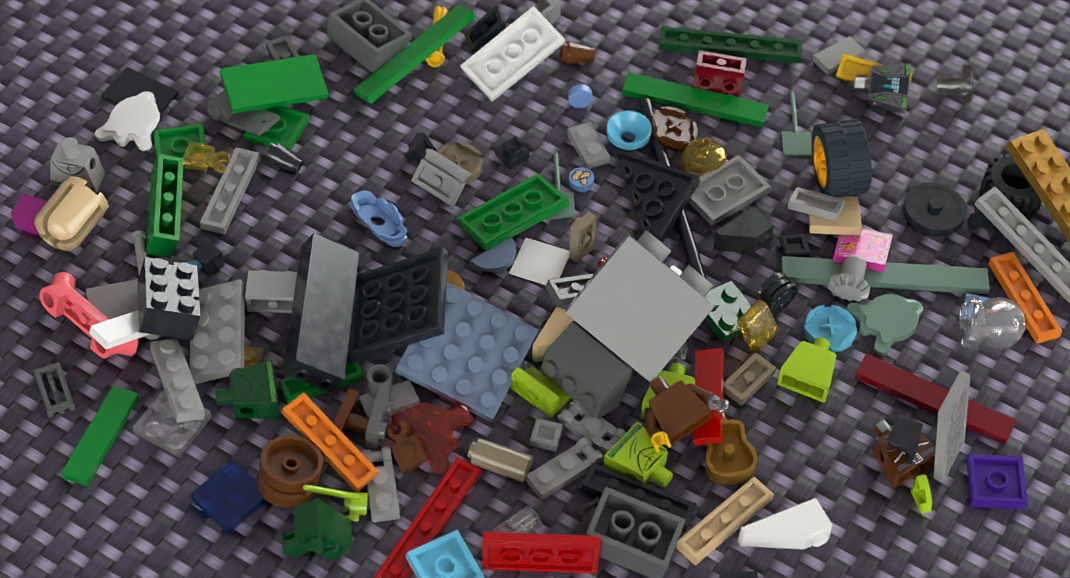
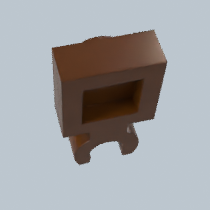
(409, 450)

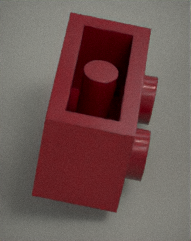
(719, 73)

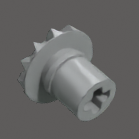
(850, 282)

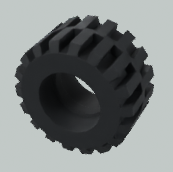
(1004, 175)

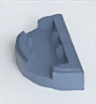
(497, 258)

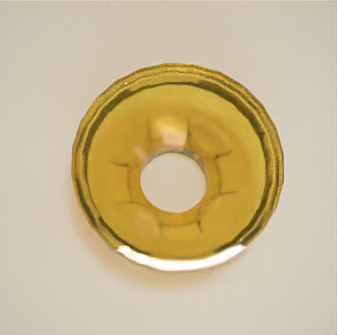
(703, 155)

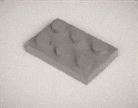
(727, 190)

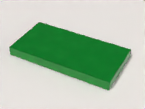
(273, 83)
(512, 212)

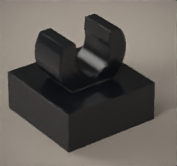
(418, 148)
(512, 152)

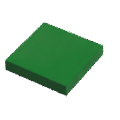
(285, 131)
(176, 140)

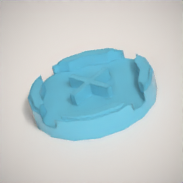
(832, 324)

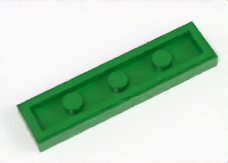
(100, 436)

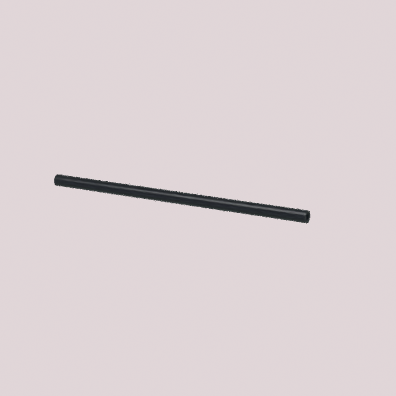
(682, 222)

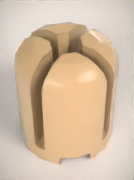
(70, 214)

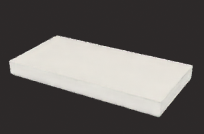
(512, 53)

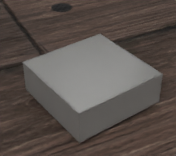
(546, 434)

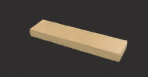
(724, 520)

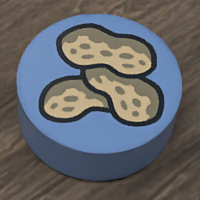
(581, 179)

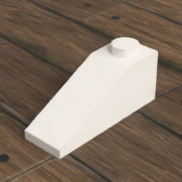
(790, 529)

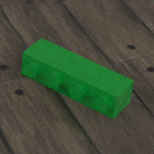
(164, 206)

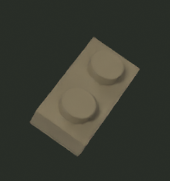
(582, 236)
(748, 379)

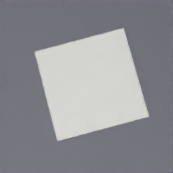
(539, 261)

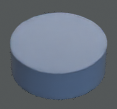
(580, 96)

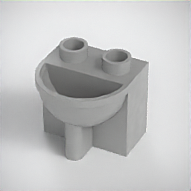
(642, 304)

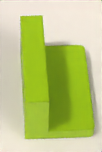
(539, 390)

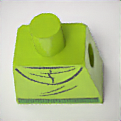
(637, 457)

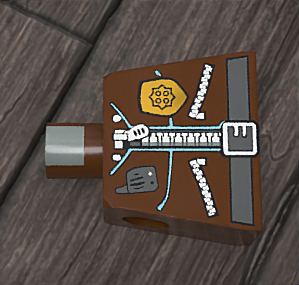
(894, 460)

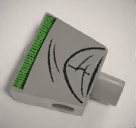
(76, 161)

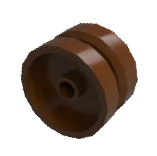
(286, 467)

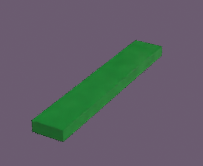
(414, 54)
(695, 99)

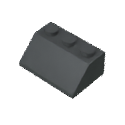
(367, 33)
(586, 370)

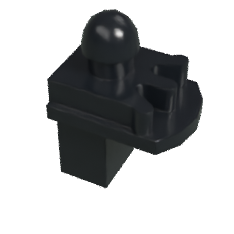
(979, 220)

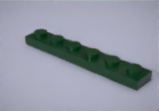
(731, 44)

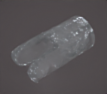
(523, 522)

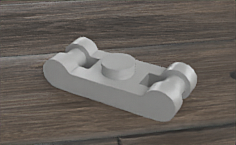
(590, 427)

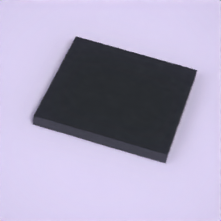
(398, 305)

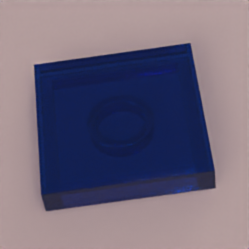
(228, 496)

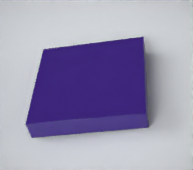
(996, 481)

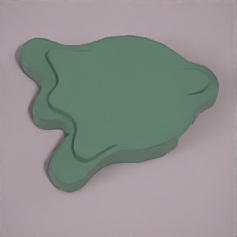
(888, 319)

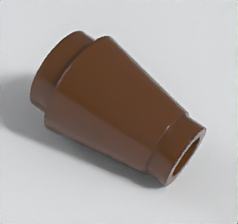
(576, 53)

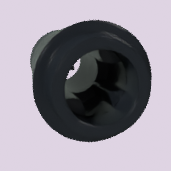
(282, 158)

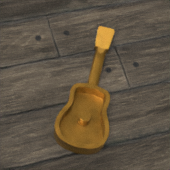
(733, 459)

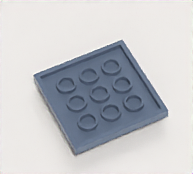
(472, 356)

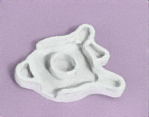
(131, 120)

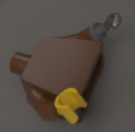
(678, 411)

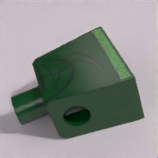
(251, 392)

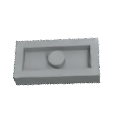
(588, 145)

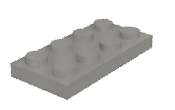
(220, 332)

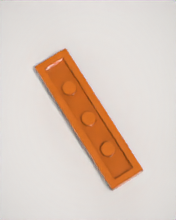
(1023, 292)
(330, 441)

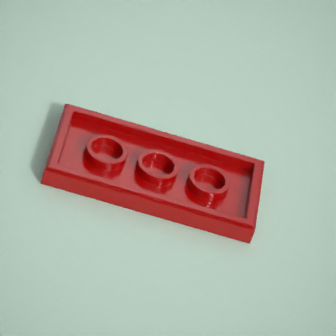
(540, 552)

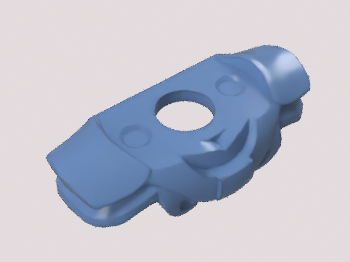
(367, 207)

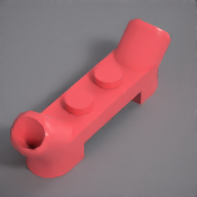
(63, 299)

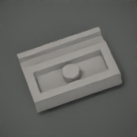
(440, 177)

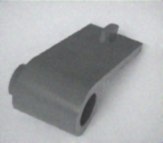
(251, 121)

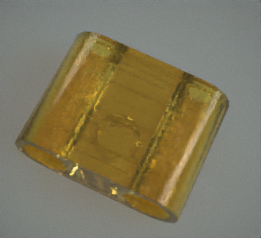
(757, 326)

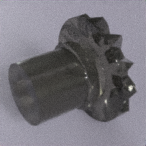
(957, 83)

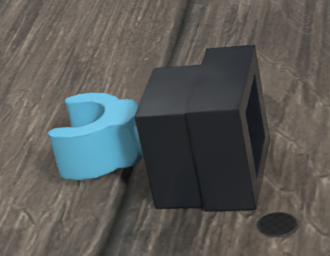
(207, 257)

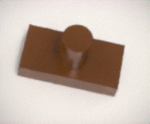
(347, 415)

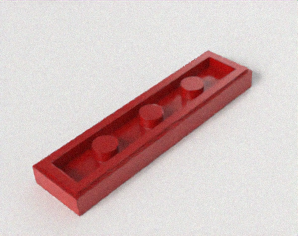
(709, 375)

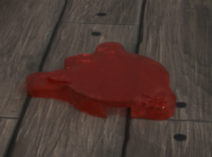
(434, 431)

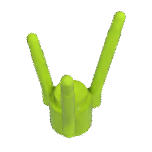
(354, 502)

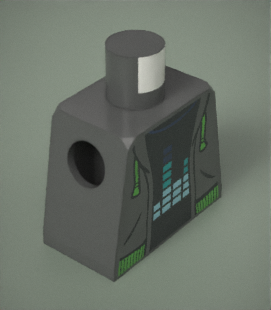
(887, 86)

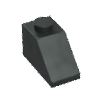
(745, 233)

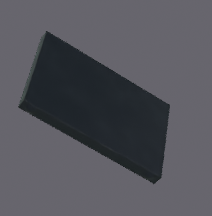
(132, 83)

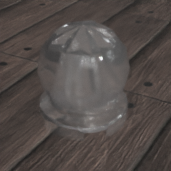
(994, 323)

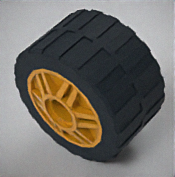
(841, 158)

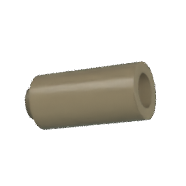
(500, 459)

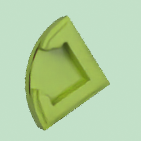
(922, 494)

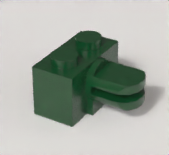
(318, 530)

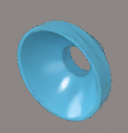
(630, 124)

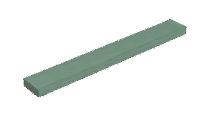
(894, 276)

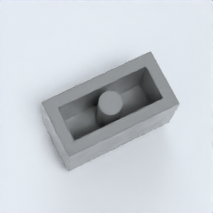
(270, 291)

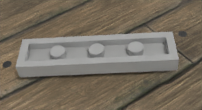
(230, 191)
(177, 380)

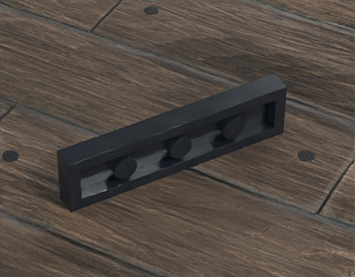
(601, 477)

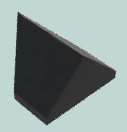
(485, 29)

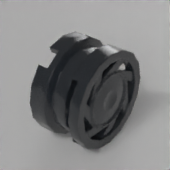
(778, 292)

